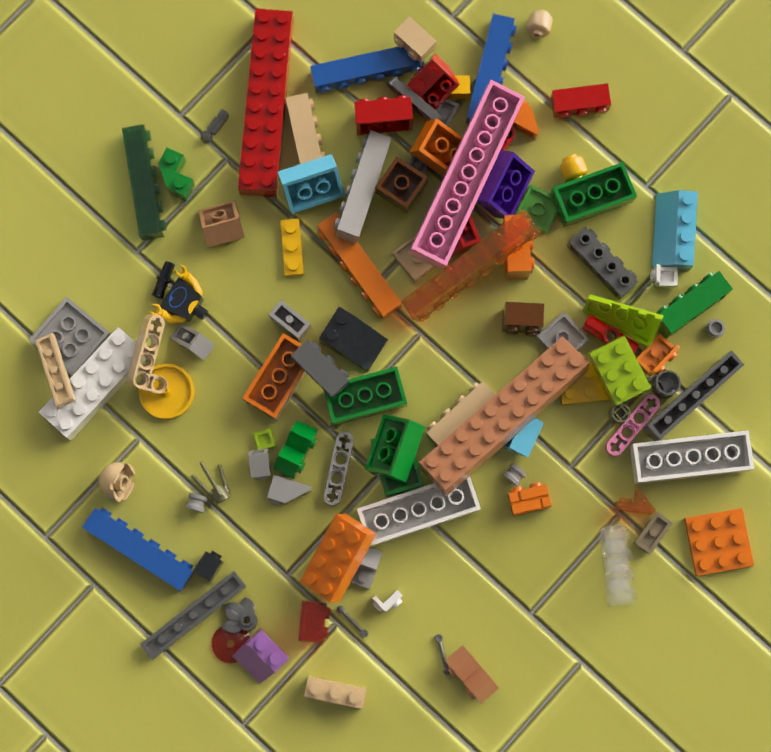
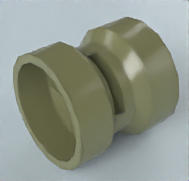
(617, 416)

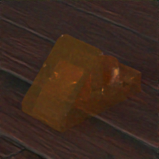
(640, 504)

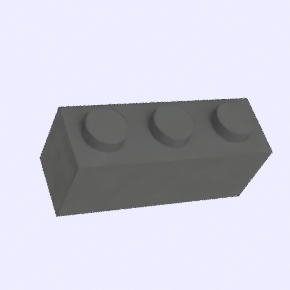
(321, 368)

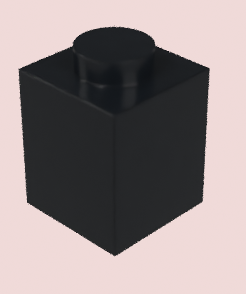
(209, 565)

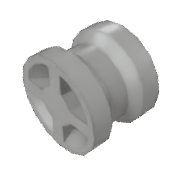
(514, 474)
(196, 502)

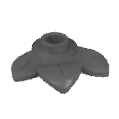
(237, 614)

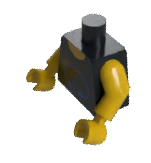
(182, 300)

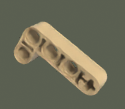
(150, 354)

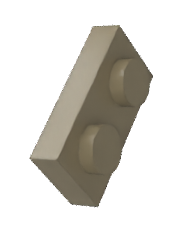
(653, 533)

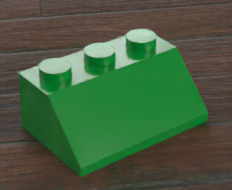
(394, 447)

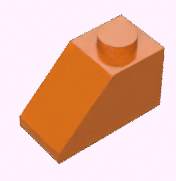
(525, 121)

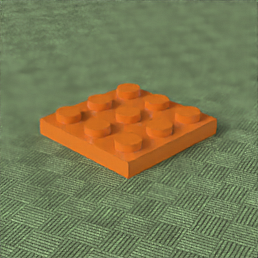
(719, 542)

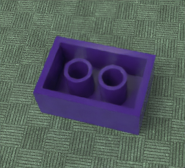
(505, 185)

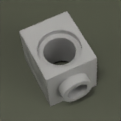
(259, 463)

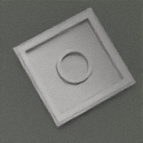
(565, 327)

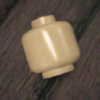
(539, 24)

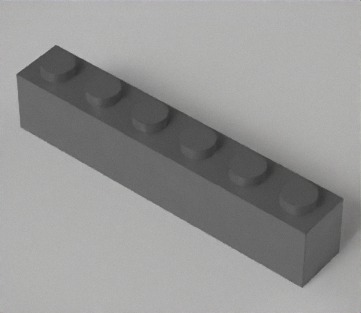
(693, 396)

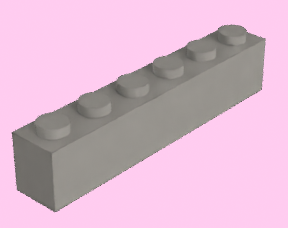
(362, 187)

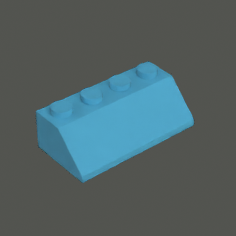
(675, 229)

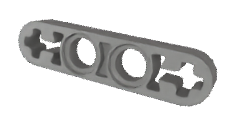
(336, 468)

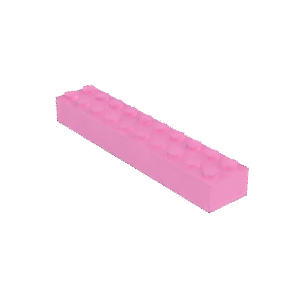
(466, 175)

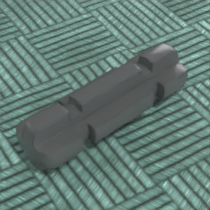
(215, 125)

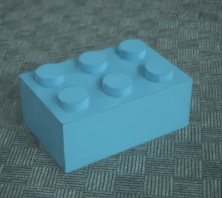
(311, 183)

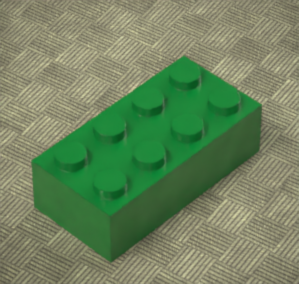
(593, 194)
(693, 303)
(367, 397)

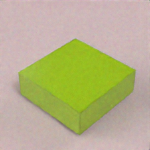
(264, 439)

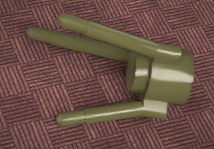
(218, 493)

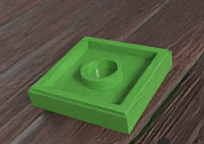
(539, 206)

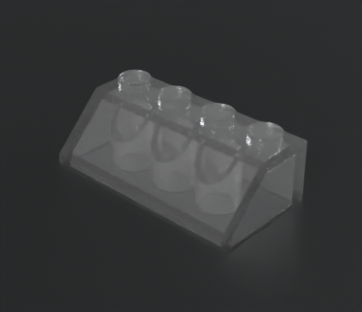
(616, 565)

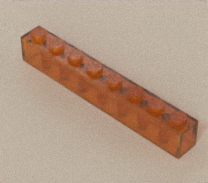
(471, 266)

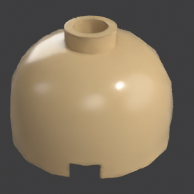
(116, 481)

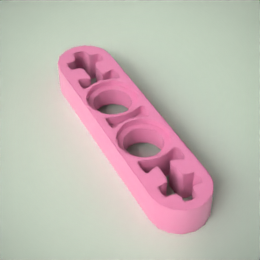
(632, 425)

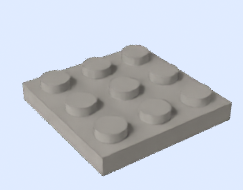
(75, 334)

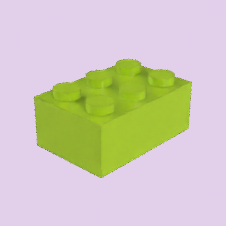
(618, 370)

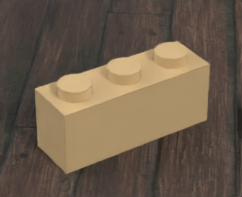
(335, 692)

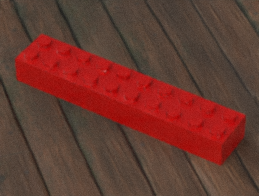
(265, 103)

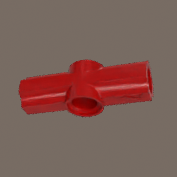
(599, 329)

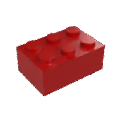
(383, 115)

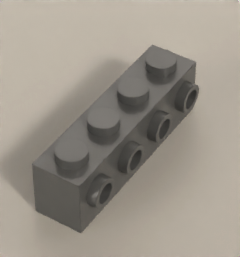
(602, 263)

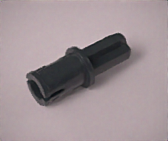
(163, 280)

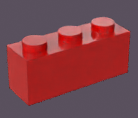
(581, 100)

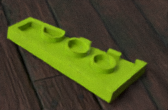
(629, 320)

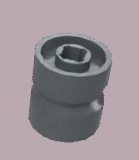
(666, 384)

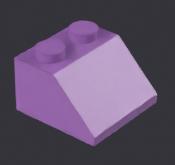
(260, 656)

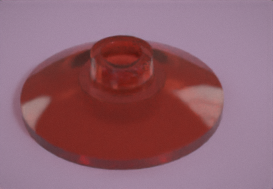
(220, 646)

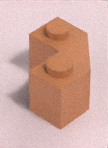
(471, 674)

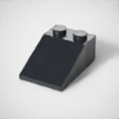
(352, 339)

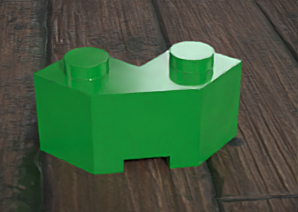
(171, 167)
(295, 450)

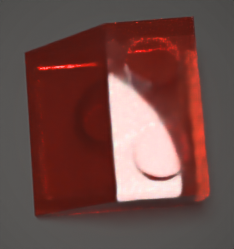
(313, 621)

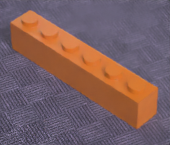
(361, 269)

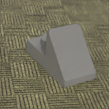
(367, 569)

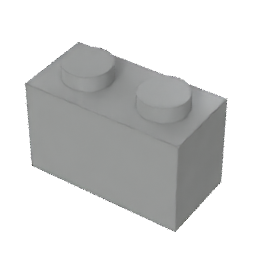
(290, 321)

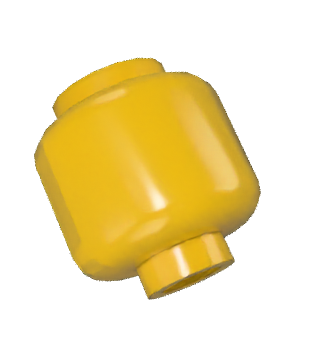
(573, 167)

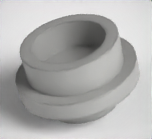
(715, 328)

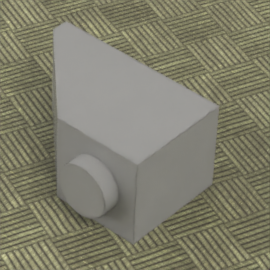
(192, 341)
(286, 491)

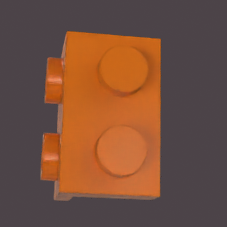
(654, 357)

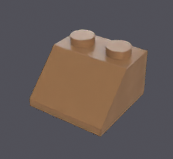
(221, 224)

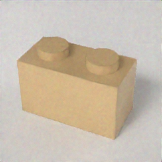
(414, 40)

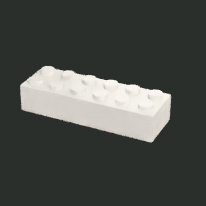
(93, 384)
(691, 457)
(417, 510)

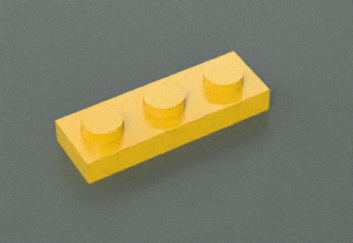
(292, 247)

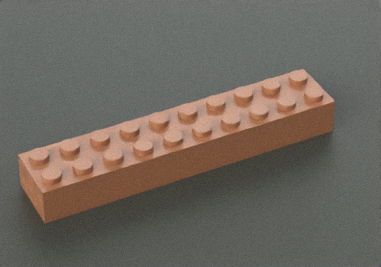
(504, 416)

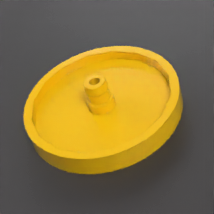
(175, 399)

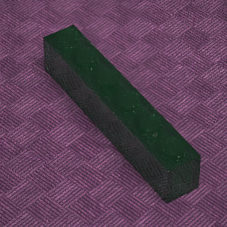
(143, 184)

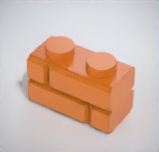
(529, 499)

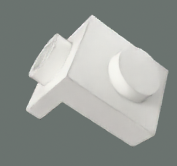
(664, 276)
(392, 602)

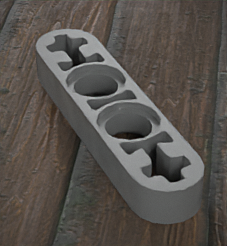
(418, 103)

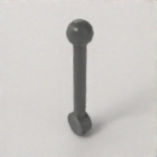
(363, 633)
(438, 638)

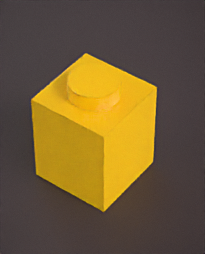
(462, 92)

